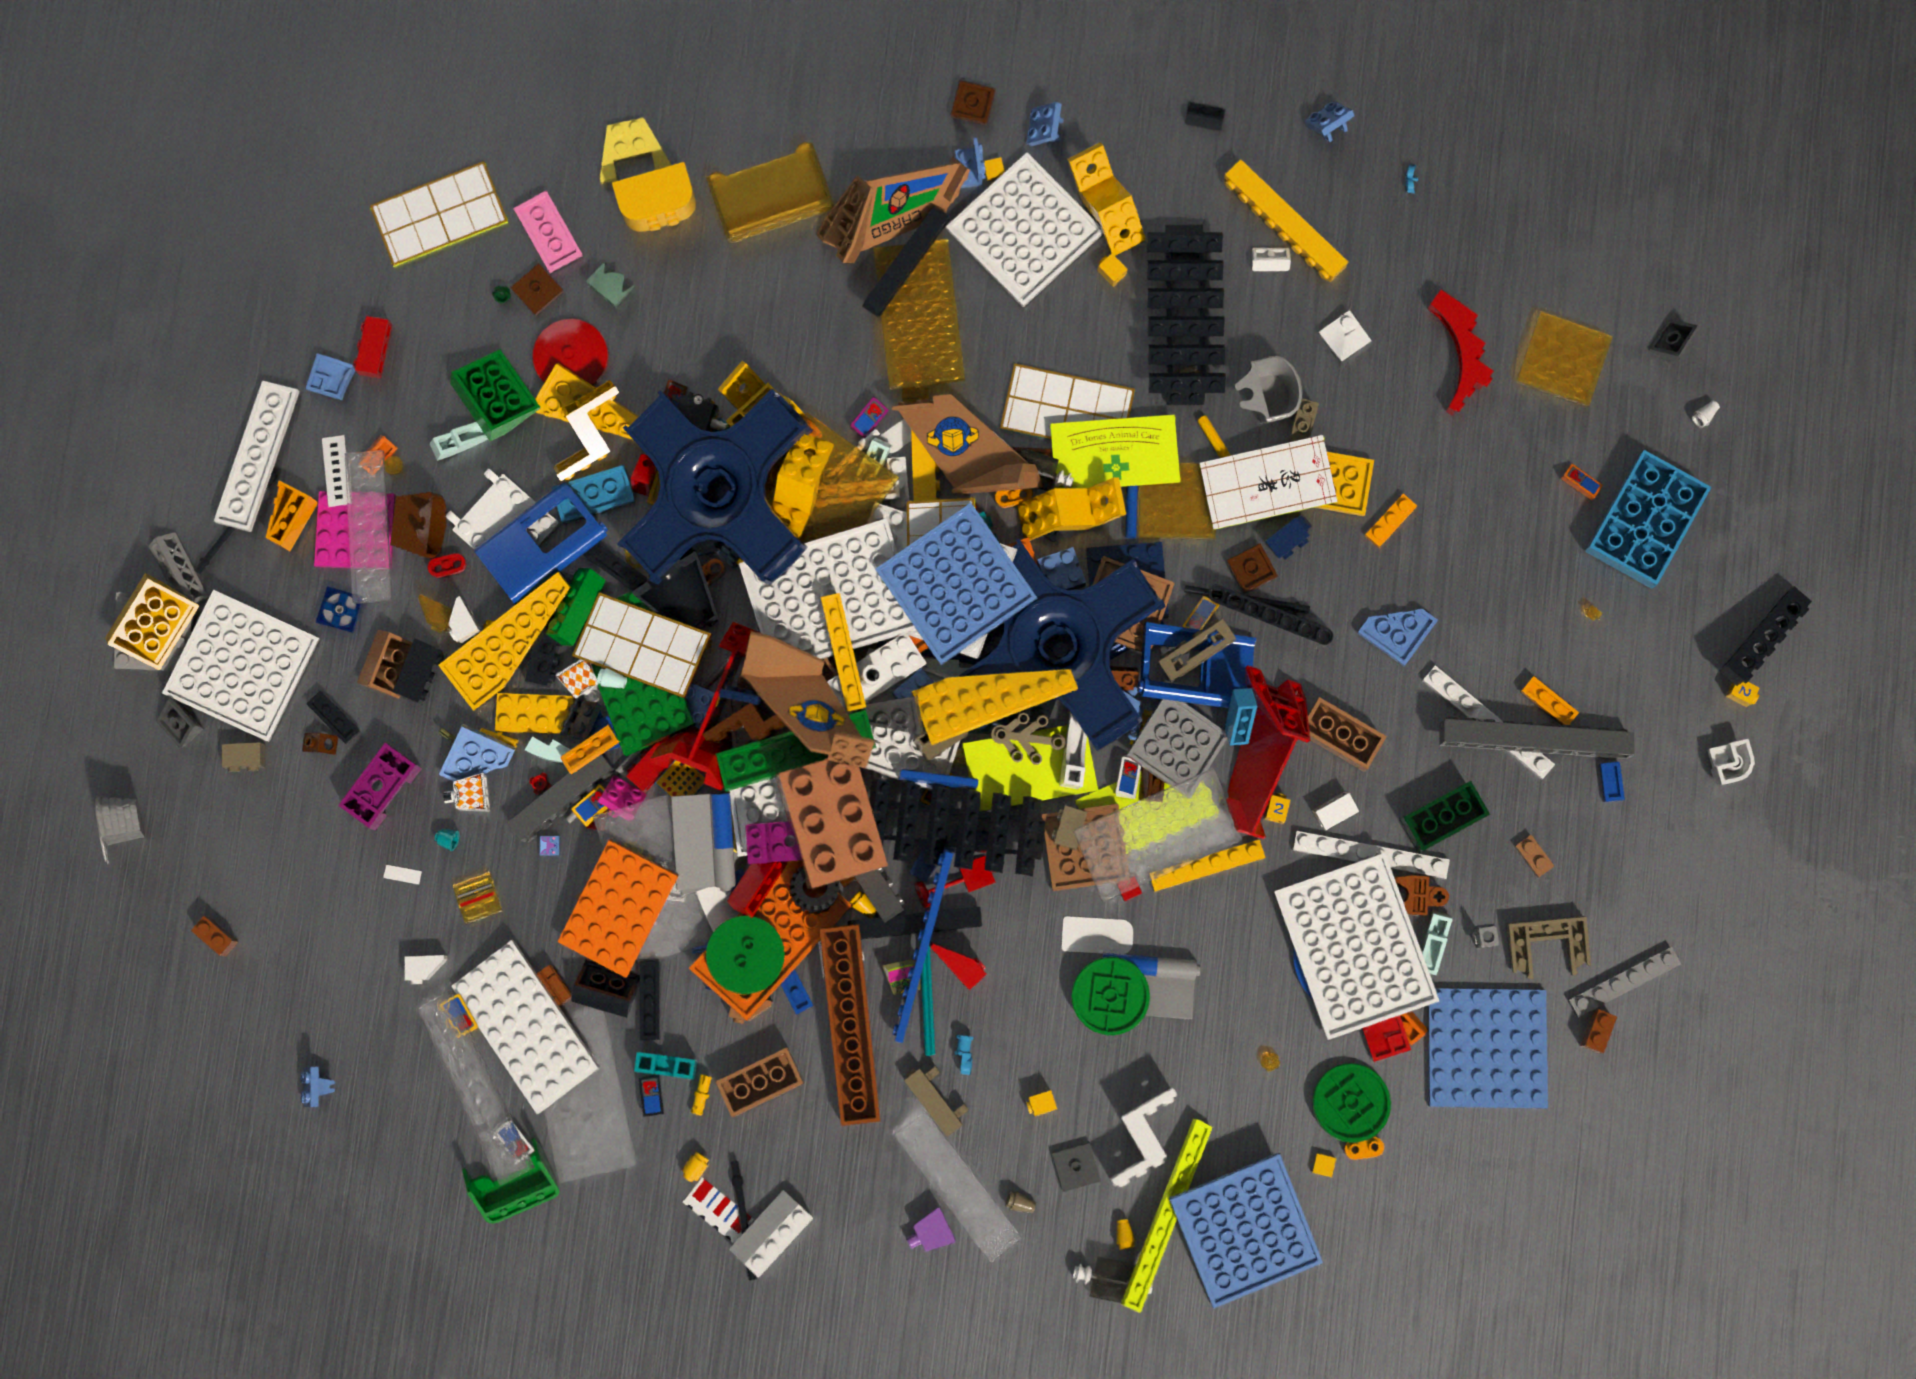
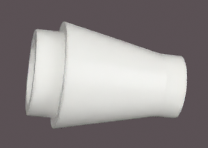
(1704, 415)

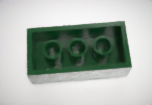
(1444, 816)

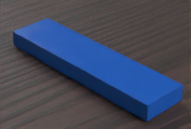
(938, 779)

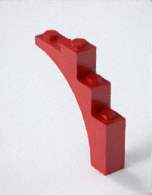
(1458, 321)

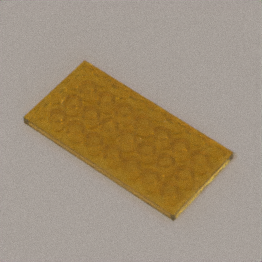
(922, 321)

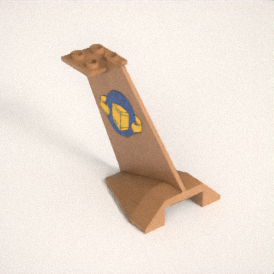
(967, 448)
(802, 699)

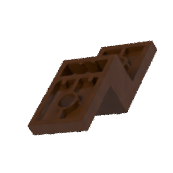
(751, 718)

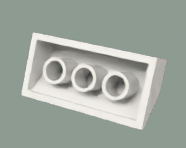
(770, 1233)

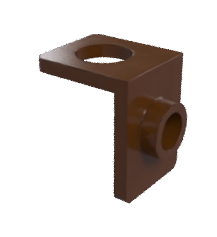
(315, 743)

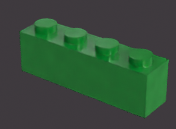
(575, 606)

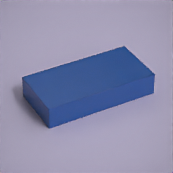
(1611, 782)

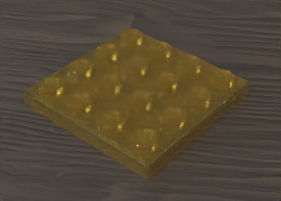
(1564, 359)
(1176, 508)

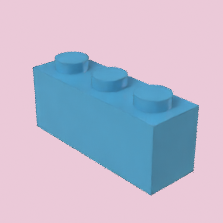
(1240, 716)

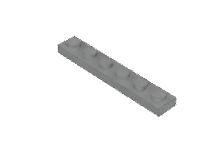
(1624, 982)

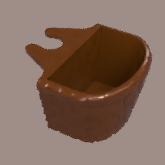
(419, 523)

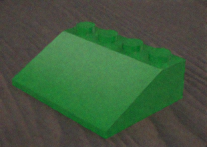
(494, 394)

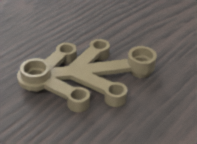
(1025, 737)

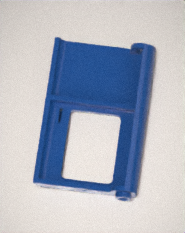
(518, 560)
(1217, 674)

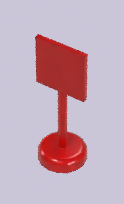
(973, 879)

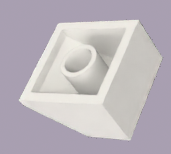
(463, 622)

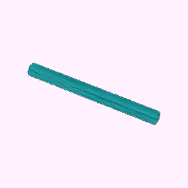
(927, 1003)

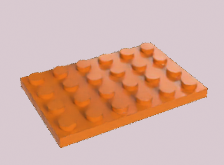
(618, 908)

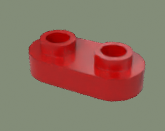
(447, 564)

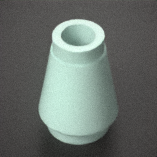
(609, 678)

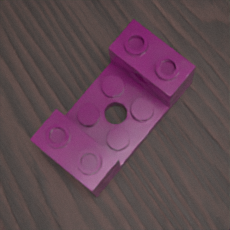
(393, 771)
(768, 844)

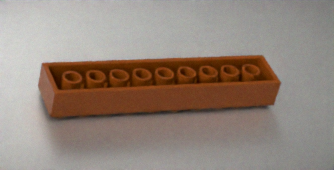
(850, 1024)

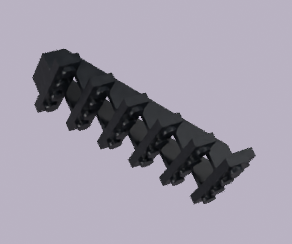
(1185, 387)
(1030, 834)

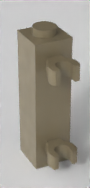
(932, 1100)

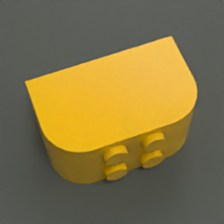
(656, 198)

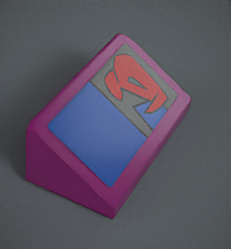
(869, 418)

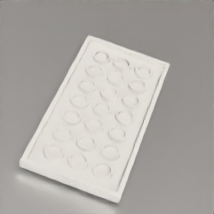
(525, 1027)

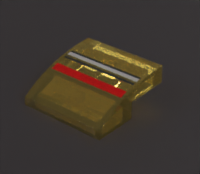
(477, 898)

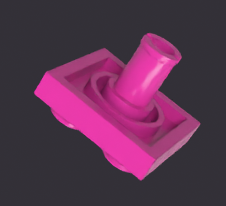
(620, 794)

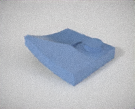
(330, 377)

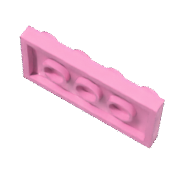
(548, 231)

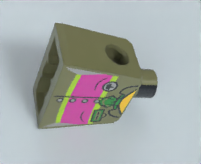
(897, 976)

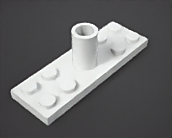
(888, 667)

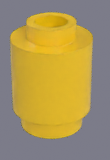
(695, 1167)

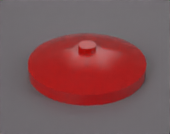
(575, 347)

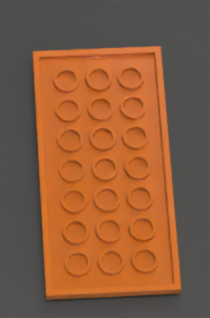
(796, 928)

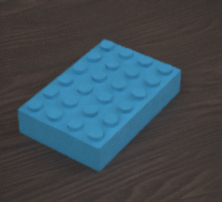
(1648, 519)

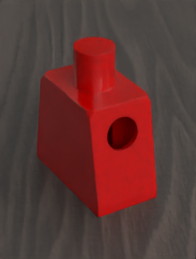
(643, 475)

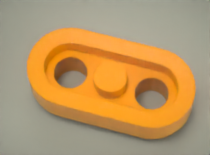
(1013, 497)
(1364, 1149)

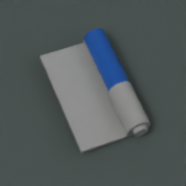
(703, 841)
(1169, 983)

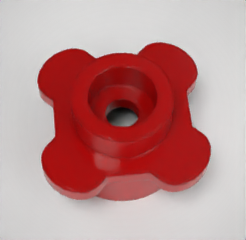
(534, 781)

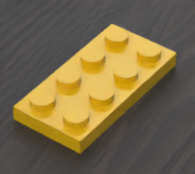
(531, 713)

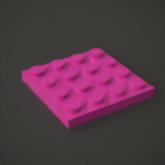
(332, 533)

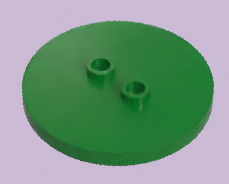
(745, 955)
(1110, 995)
(1351, 1103)

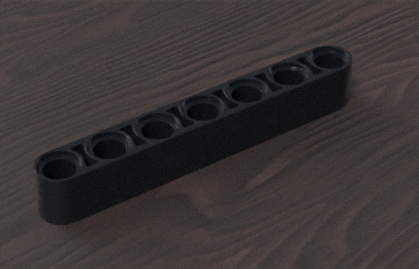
(906, 261)
(1277, 621)
(912, 923)

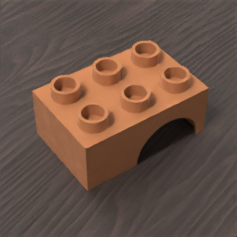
(831, 821)

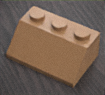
(384, 662)

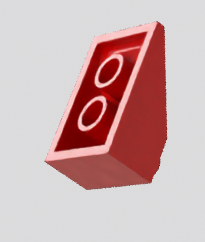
(965, 968)

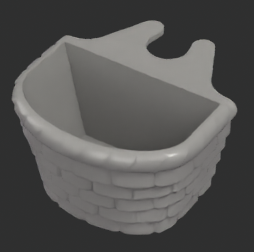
(1274, 388)
(117, 821)

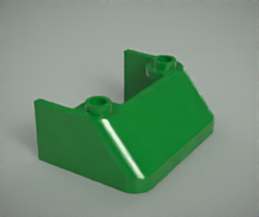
(517, 1195)

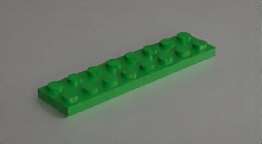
(775, 755)

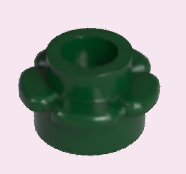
(501, 298)

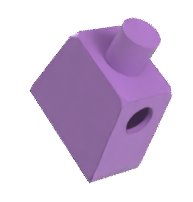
(932, 1232)

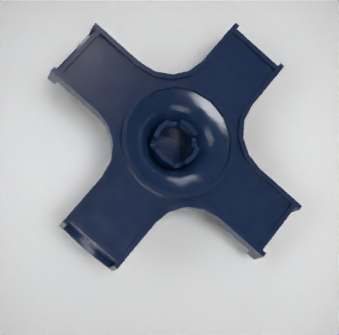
(715, 487)
(1077, 634)

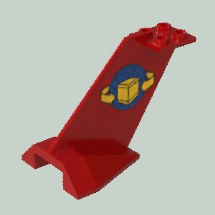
(690, 745)

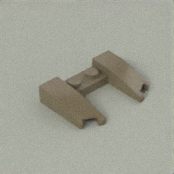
(1523, 932)

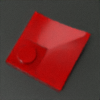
(1386, 1038)

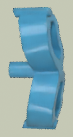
(1409, 179)

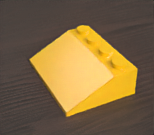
(151, 622)

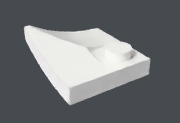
(1344, 336)

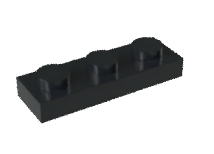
(333, 717)

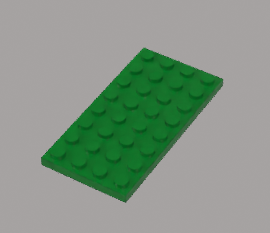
(642, 712)

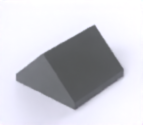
(1673, 340)
(178, 723)

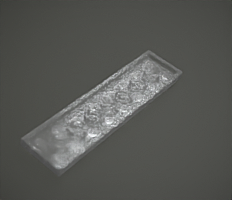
(368, 527)
(958, 1187)

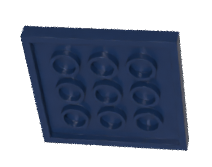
(1147, 556)

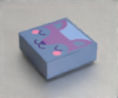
(549, 845)

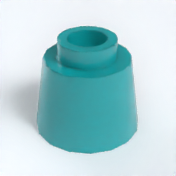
(447, 838)

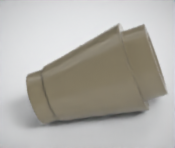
(1019, 1202)

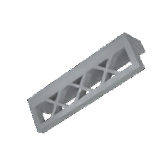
(171, 569)

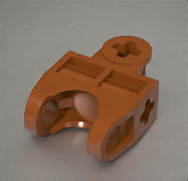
(1420, 894)

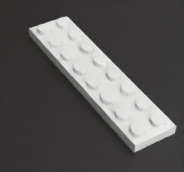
(256, 456)

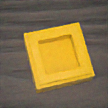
(994, 168)
(1324, 1165)

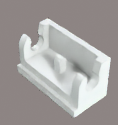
(1335, 810)

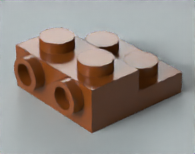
(1126, 676)

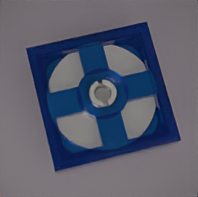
(338, 610)

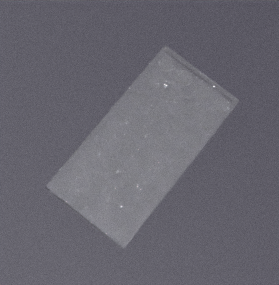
(649, 832)
(1157, 835)
(591, 1121)

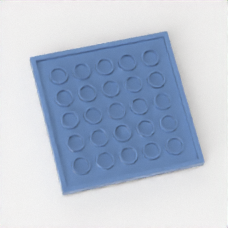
(956, 583)
(1488, 1048)
(1246, 1230)

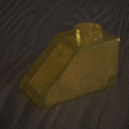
(436, 614)

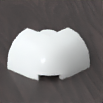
(1731, 762)

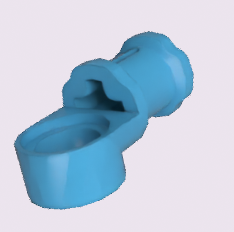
(963, 1049)

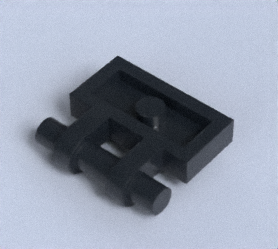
(585, 719)

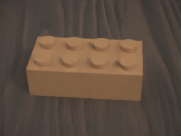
(1344, 734)
(760, 1082)

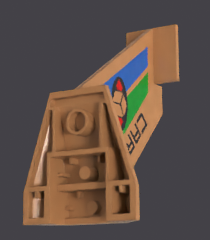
(889, 207)

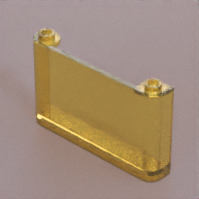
(771, 194)

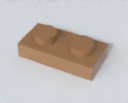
(1534, 856)

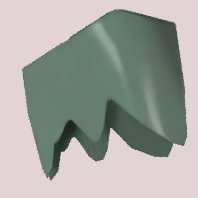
(608, 285)

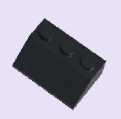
(418, 672)
(605, 989)

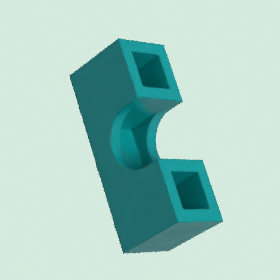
(665, 1065)

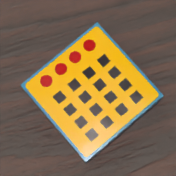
(680, 780)

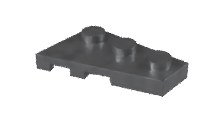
(896, 714)

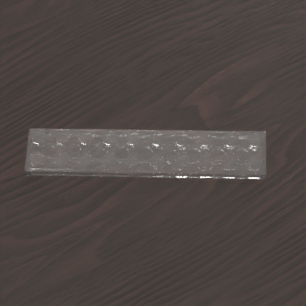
(476, 1088)

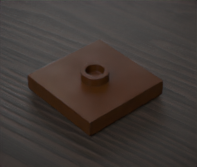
(973, 102)
(537, 289)
(1252, 568)

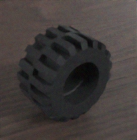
(812, 904)

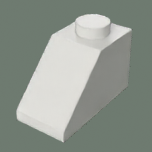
(422, 967)

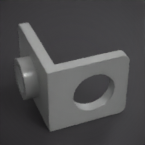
(1478, 937)

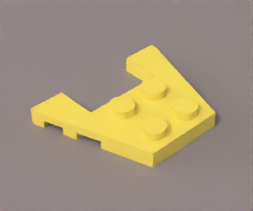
(629, 141)

